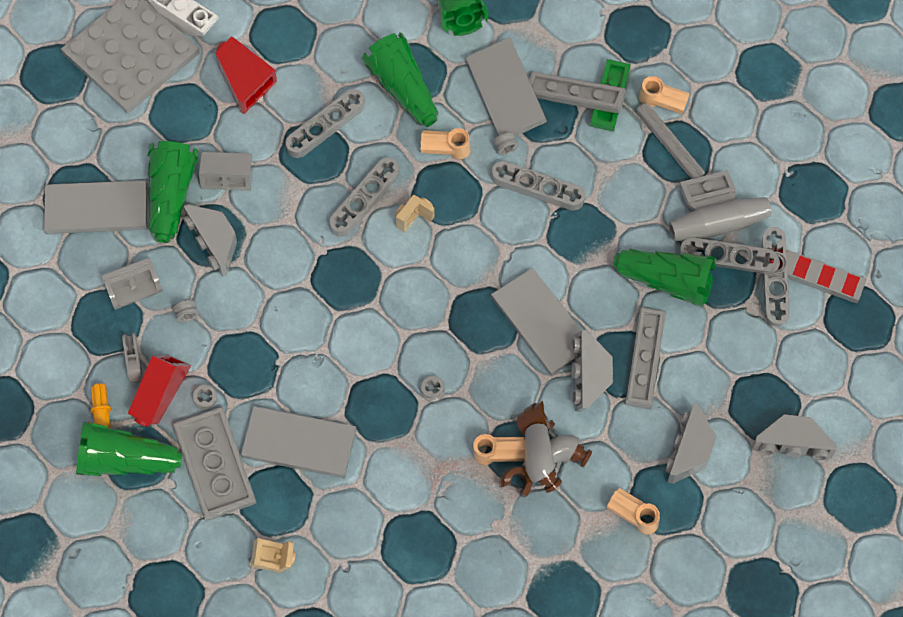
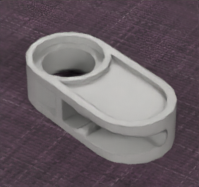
(132, 358)

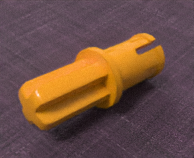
(100, 405)

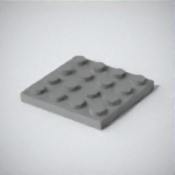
(130, 52)

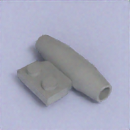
(715, 208)

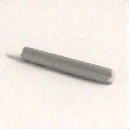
(669, 141)

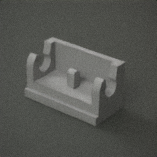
(226, 171)
(132, 283)

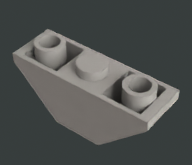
(213, 234)
(591, 370)
(795, 438)
(693, 446)

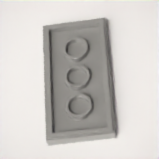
(506, 88)
(95, 207)
(538, 319)
(299, 442)
(214, 463)

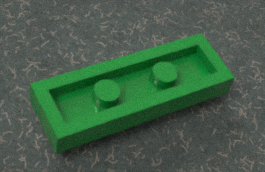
(616, 75)

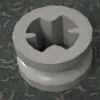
(506, 143)
(185, 311)
(430, 396)
(204, 405)

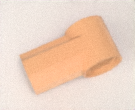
(663, 96)
(443, 143)
(503, 449)
(632, 510)

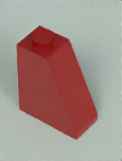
(244, 73)
(157, 389)

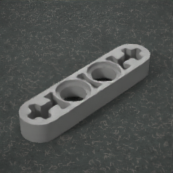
(329, 127)
(539, 182)
(368, 199)
(730, 253)
(779, 276)

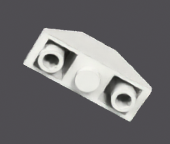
(186, 15)

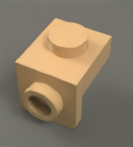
(408, 213)
(272, 555)

